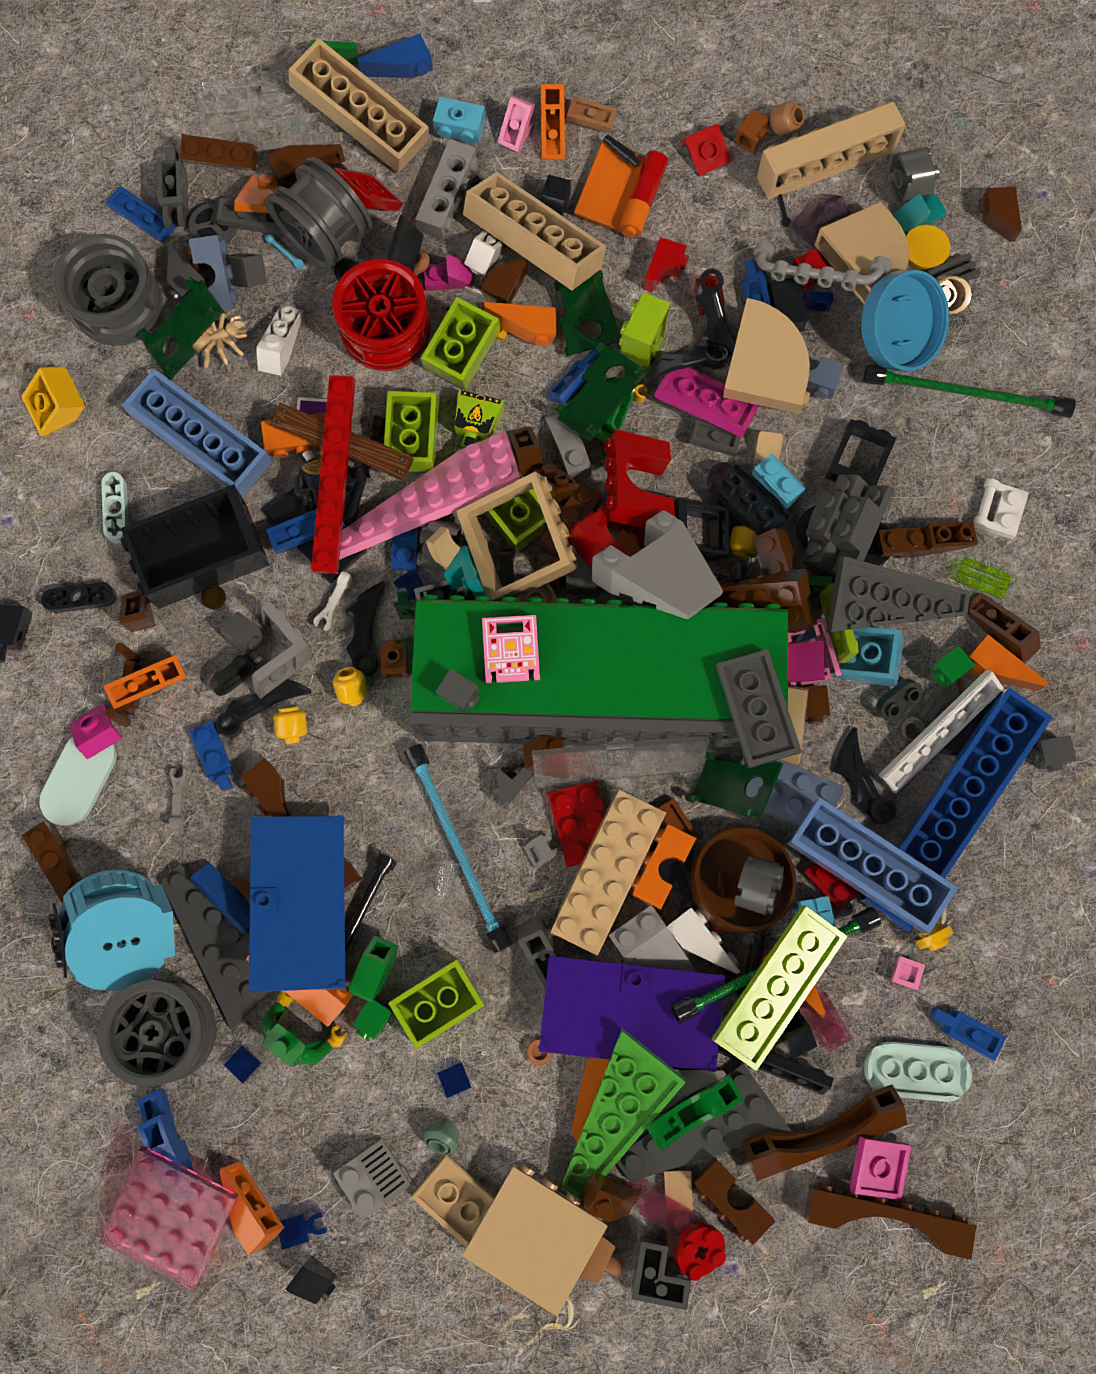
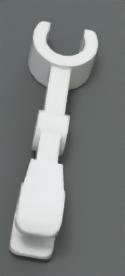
(343, 582)

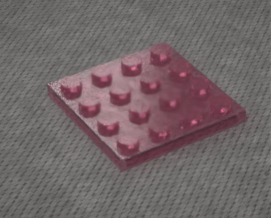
(168, 1218)

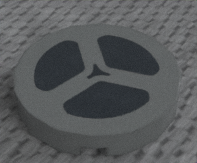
(203, 223)

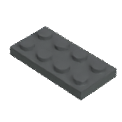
(758, 708)

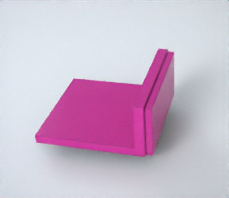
(806, 661)
(94, 732)

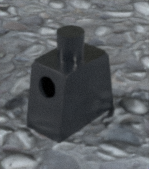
(13, 628)

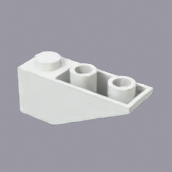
(278, 340)
(696, 939)

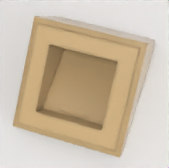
(767, 444)

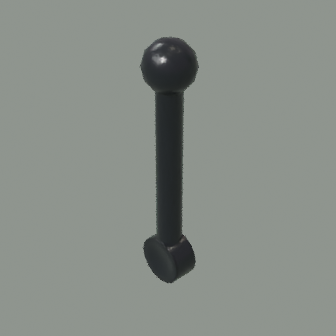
(786, 220)

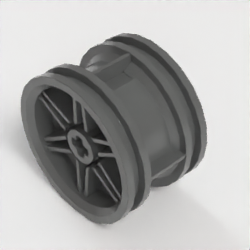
(319, 213)
(113, 304)

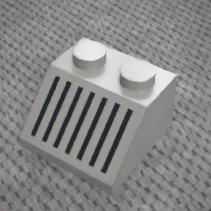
(371, 1179)

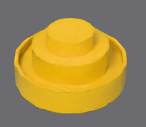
(936, 938)

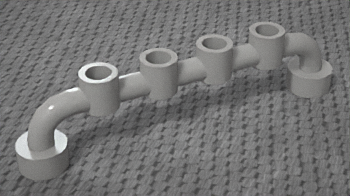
(764, 252)

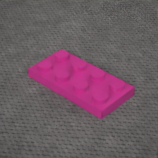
(704, 399)

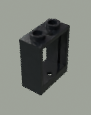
(864, 431)
(718, 524)

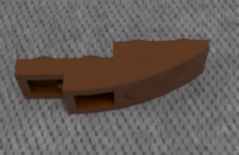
(926, 540)

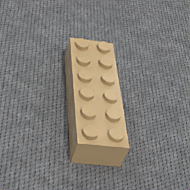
(358, 105)
(830, 150)
(534, 230)
(607, 872)

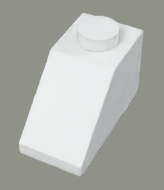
(484, 253)

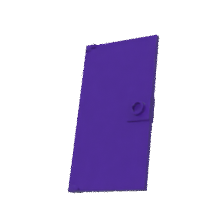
(596, 999)

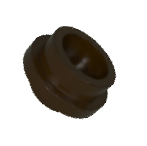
(213, 597)

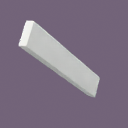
(941, 731)

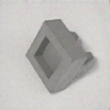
(539, 851)

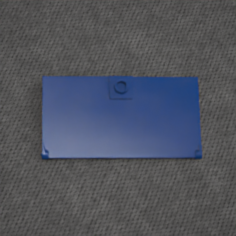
(297, 904)

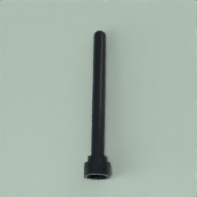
(377, 428)
(383, 867)

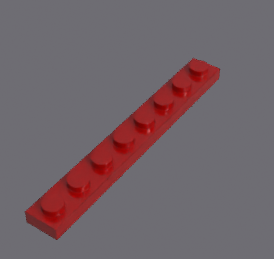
(333, 474)

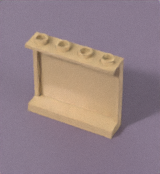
(535, 1238)

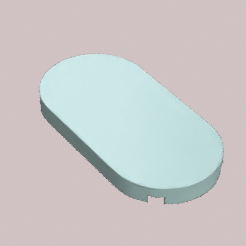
(75, 784)
(918, 1070)

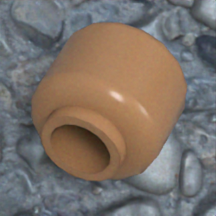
(786, 118)

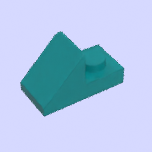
(920, 212)
(464, 573)

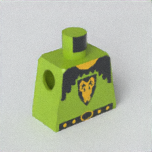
(477, 416)

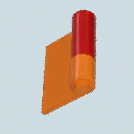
(619, 193)

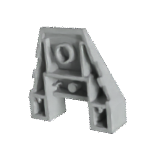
(663, 573)

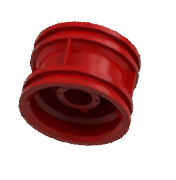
(401, 299)

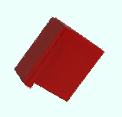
(707, 149)

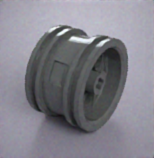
(118, 1027)

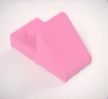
(516, 124)

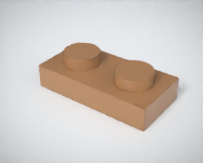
(591, 114)

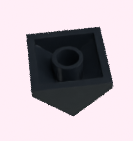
(405, 243)

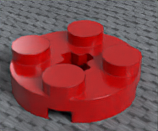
(707, 1259)

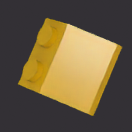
(52, 399)

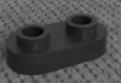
(233, 675)
(901, 698)

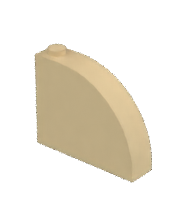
(861, 238)
(768, 361)

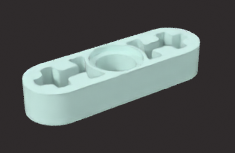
(107, 499)

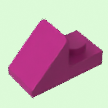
(449, 275)

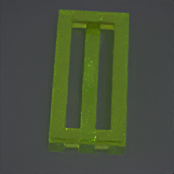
(980, 586)

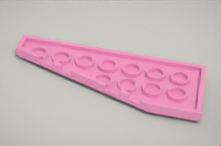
(439, 492)

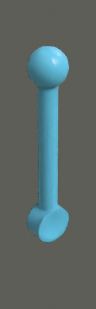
(298, 263)

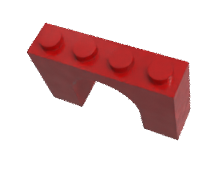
(625, 500)
(592, 534)

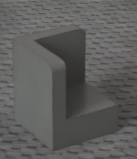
(248, 270)

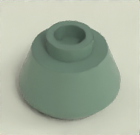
(442, 1137)

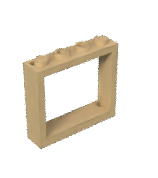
(480, 551)

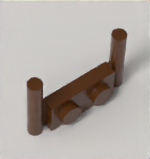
(130, 667)

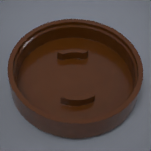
(717, 875)

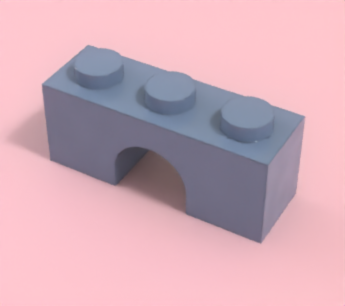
(212, 252)
(824, 378)

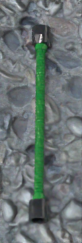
(1057, 406)
(689, 1007)

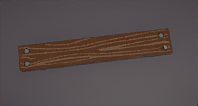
(361, 448)

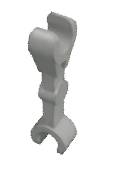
(176, 819)

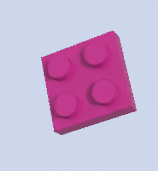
(880, 1168)

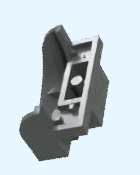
(844, 519)

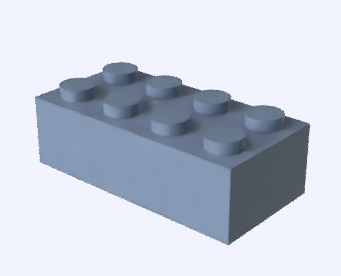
(795, 792)

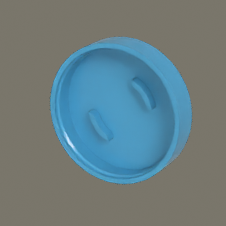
(905, 320)

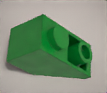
(373, 968)

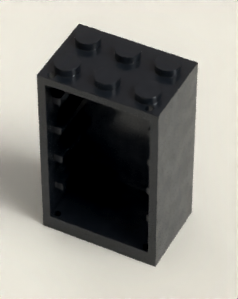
(194, 547)

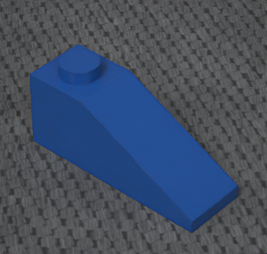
(400, 60)

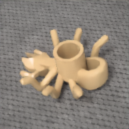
(214, 339)

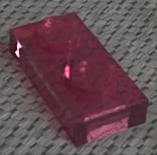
(831, 1027)
(667, 1213)

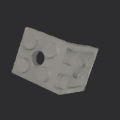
(288, 661)

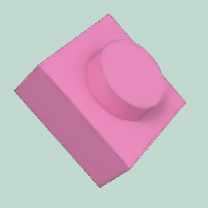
(907, 973)

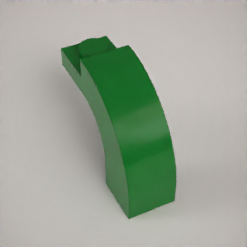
(693, 1111)

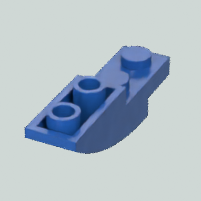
(159, 1129)

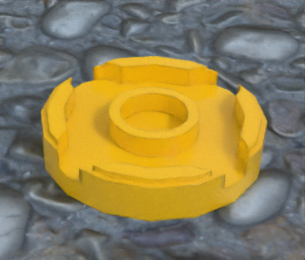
(927, 247)

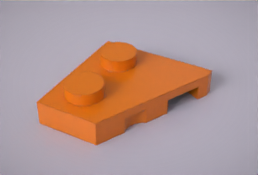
(254, 192)

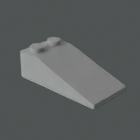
(649, 943)

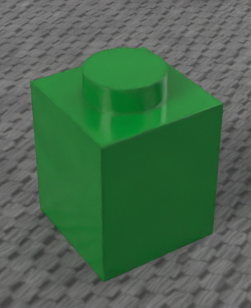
(951, 667)
(372, 1019)

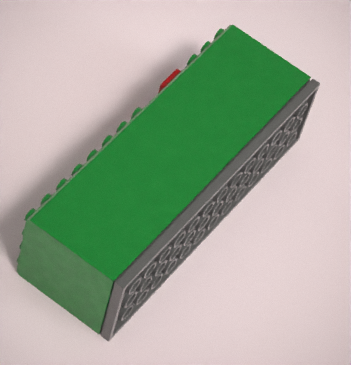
(600, 670)

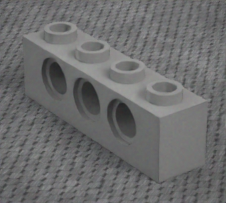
(454, 157)

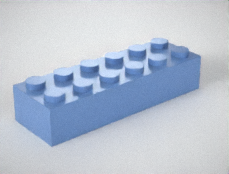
(197, 432)
(872, 866)

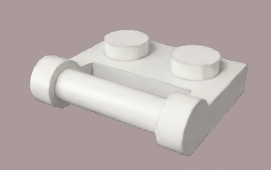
(1008, 510)

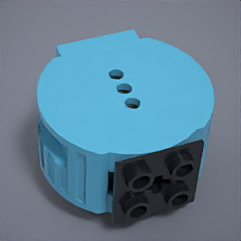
(112, 930)

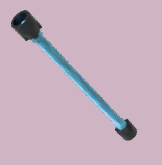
(418, 761)

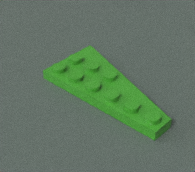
(627, 1099)

